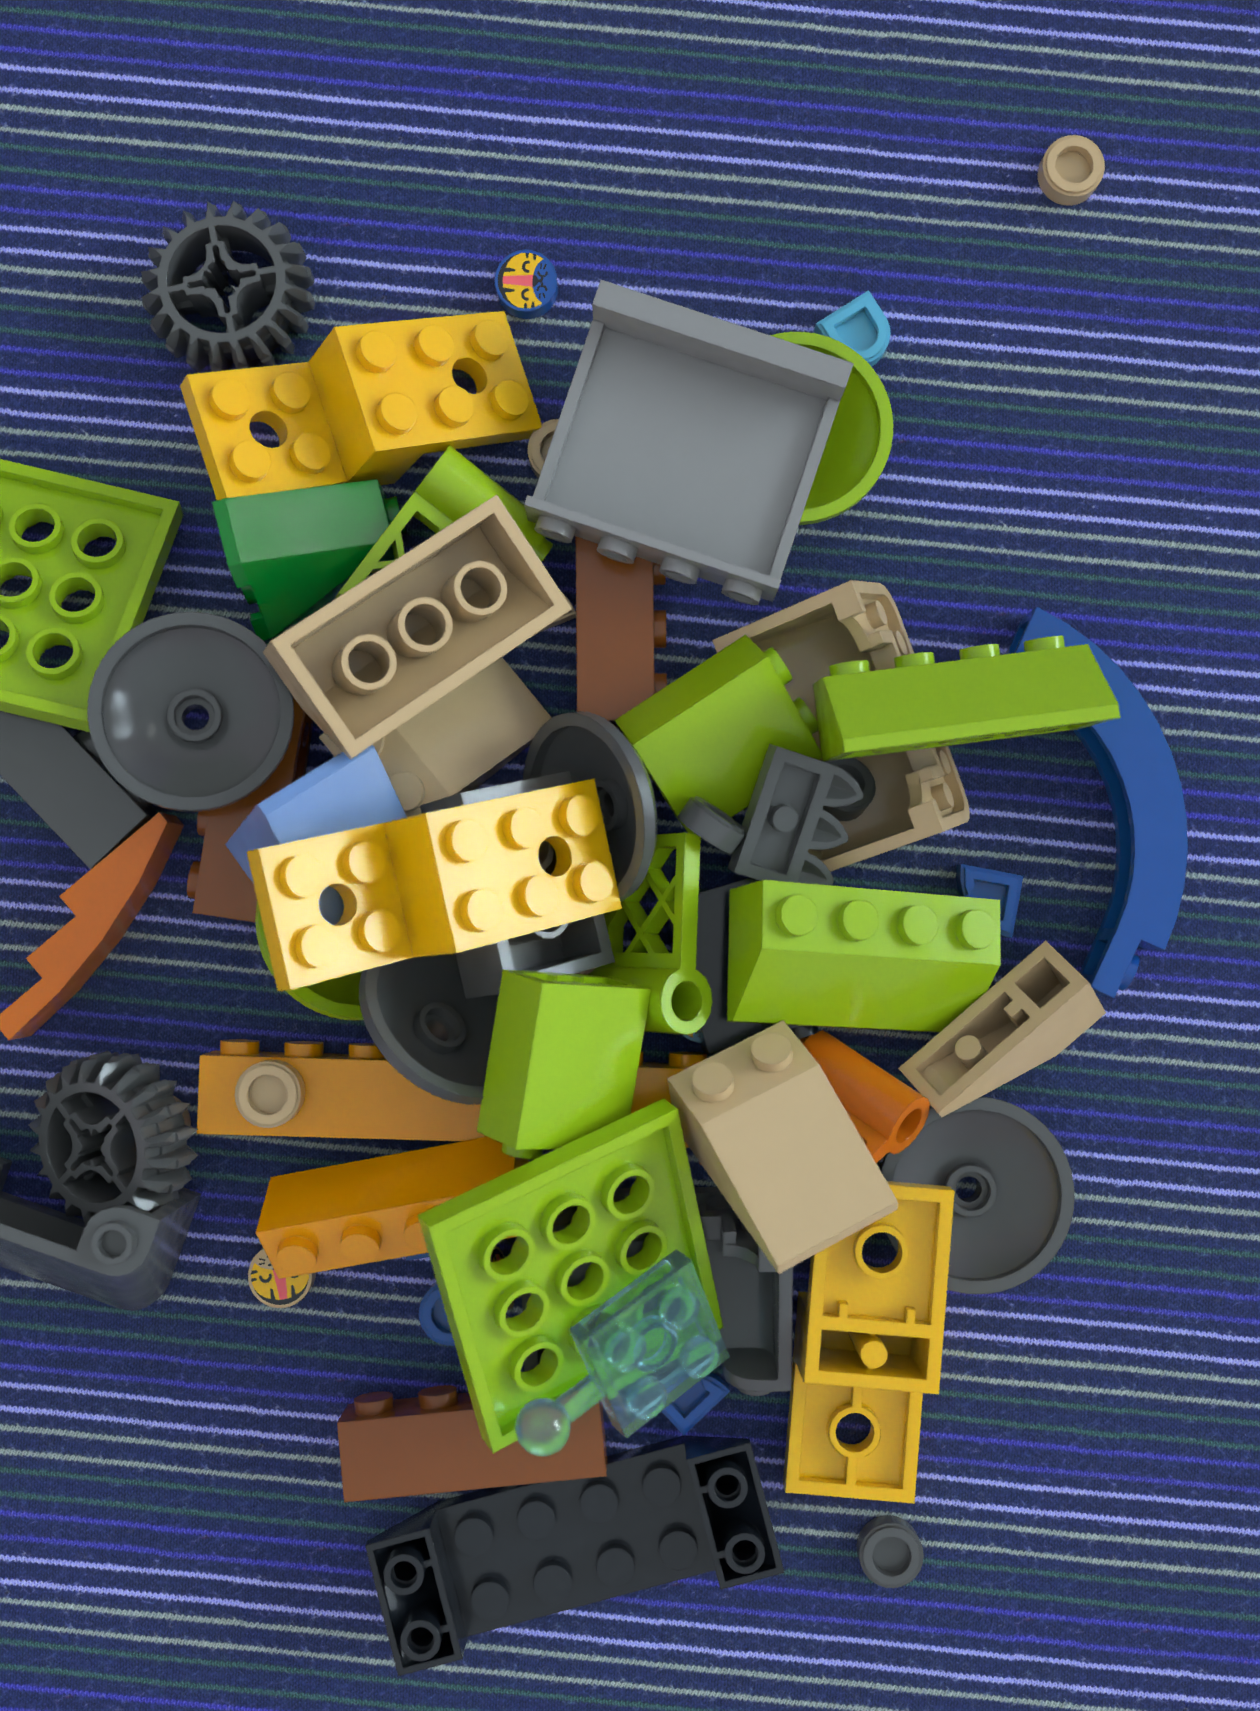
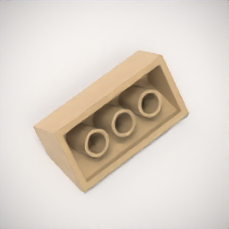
(417, 628)

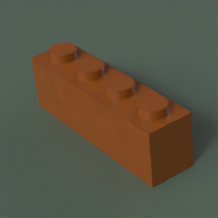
(616, 632)
(218, 880)
(437, 1448)

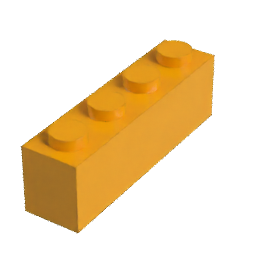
(369, 1205)

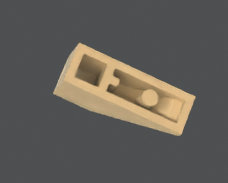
(1005, 1031)

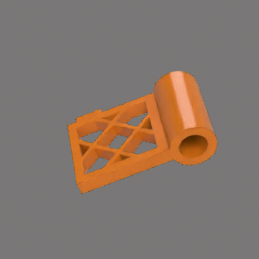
(879, 1104)

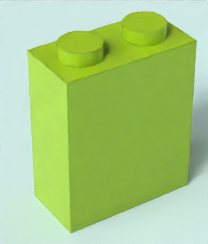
(715, 727)
(560, 1058)

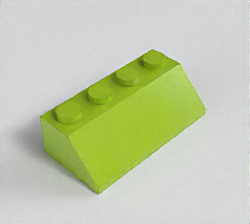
(960, 700)
(857, 956)

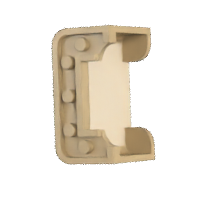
(915, 789)

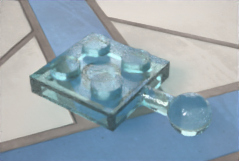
(639, 1356)

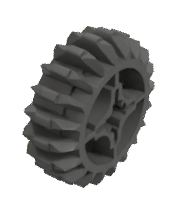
(182, 293)
(112, 1135)

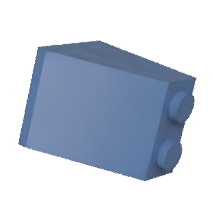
(325, 801)

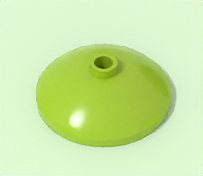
(858, 437)

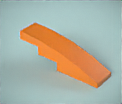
(103, 908)

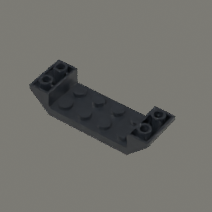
(570, 1544)

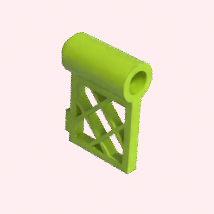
(443, 497)
(679, 992)

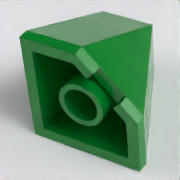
(300, 546)

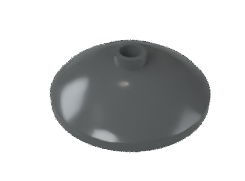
(162, 675)
(599, 751)
(428, 1025)
(1020, 1195)

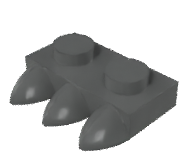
(789, 818)

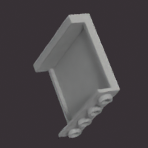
(687, 443)

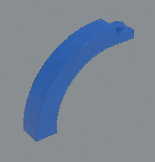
(1146, 817)

